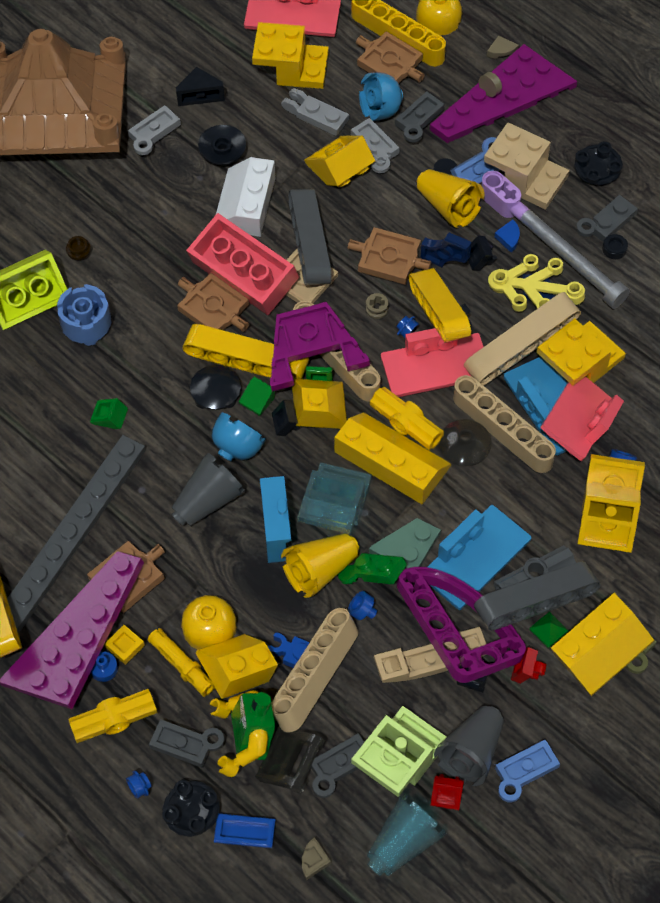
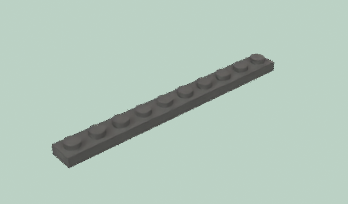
(73, 529)

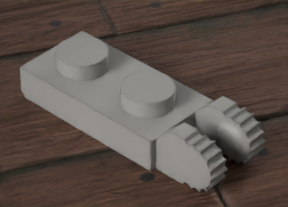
(315, 112)

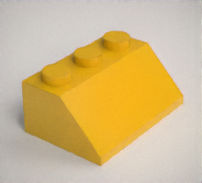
(602, 644)

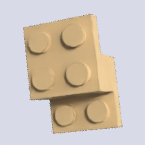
(527, 164)

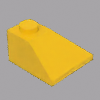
(319, 403)

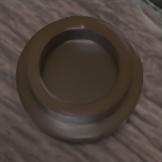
(78, 248)

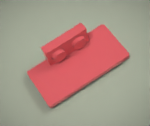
(317, 16)
(428, 362)
(581, 417)

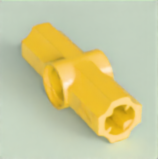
(406, 418)
(112, 715)

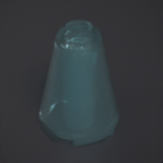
(403, 837)

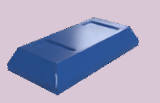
(244, 830)

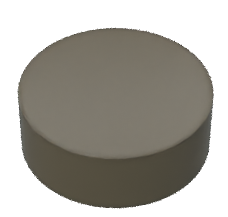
(490, 83)

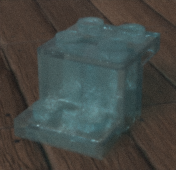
(334, 498)

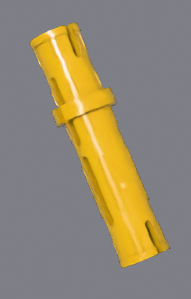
(189, 670)

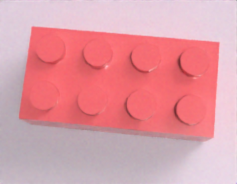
(243, 263)

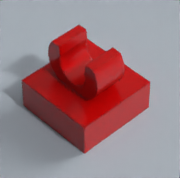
(528, 667)
(447, 792)

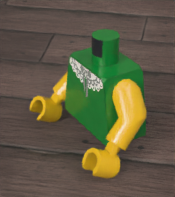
(252, 728)

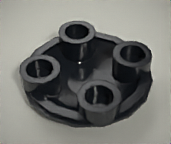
(598, 164)
(215, 387)
(190, 808)

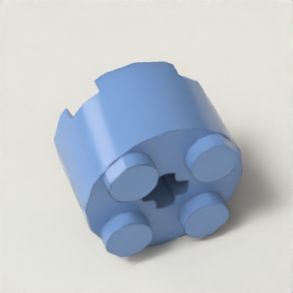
(84, 314)

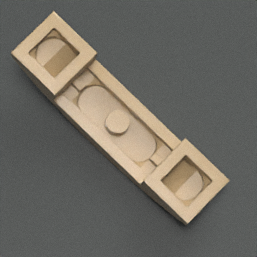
(421, 661)

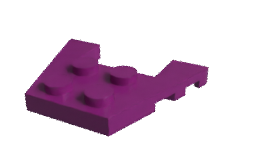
(307, 334)

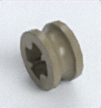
(383, 308)

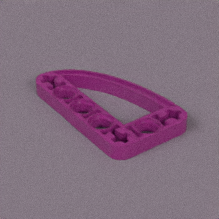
(469, 658)

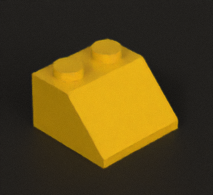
(341, 160)
(237, 664)

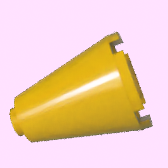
(451, 196)
(318, 562)

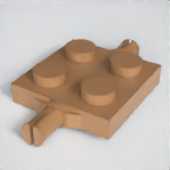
(390, 57)
(389, 255)
(213, 303)
(148, 577)

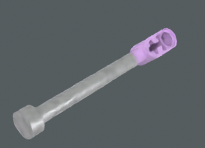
(506, 200)

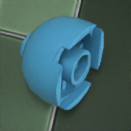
(380, 96)
(235, 439)

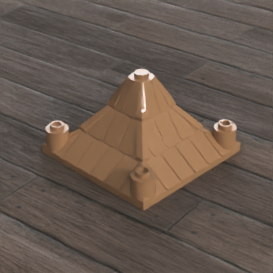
(61, 97)

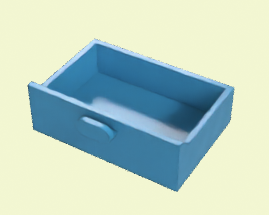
(275, 516)

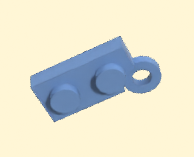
(475, 167)
(525, 768)

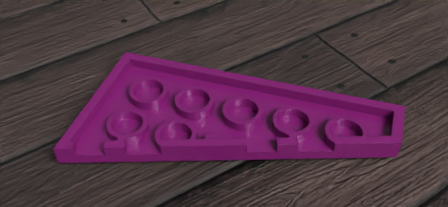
(524, 80)
(68, 648)

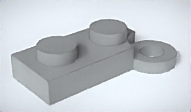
(153, 129)

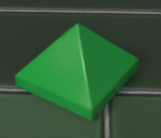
(548, 630)

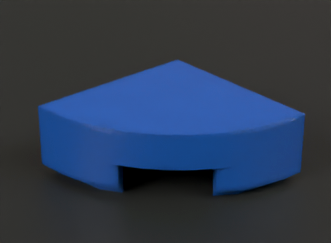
(508, 235)

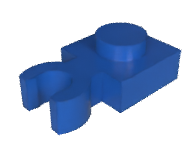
(290, 651)

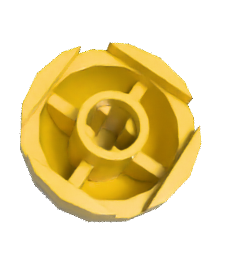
(439, 15)
(208, 622)

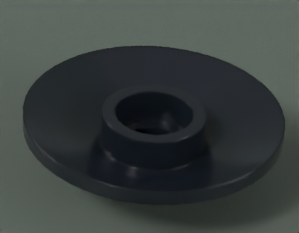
(222, 144)

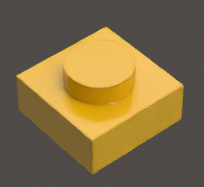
(124, 644)

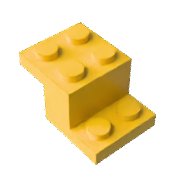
(286, 50)
(580, 352)
(611, 503)

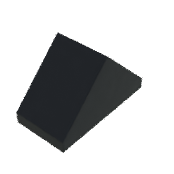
(199, 88)

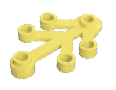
(533, 283)

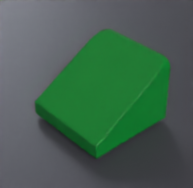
(319, 373)
(257, 396)
(109, 413)

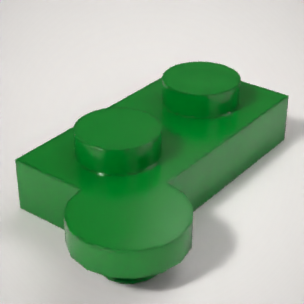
(373, 569)

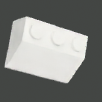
(248, 194)

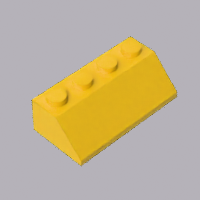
(390, 456)

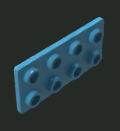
(537, 390)
(479, 550)

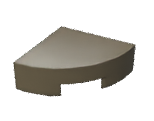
(501, 47)
(314, 859)

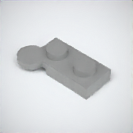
(379, 144)

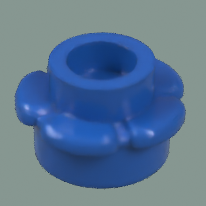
(407, 326)
(138, 784)

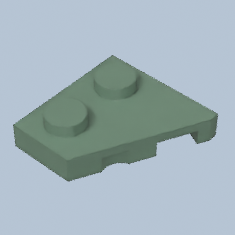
(410, 542)

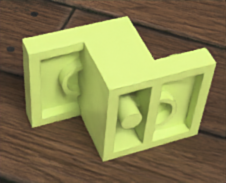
(398, 751)

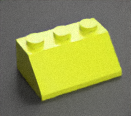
(29, 288)

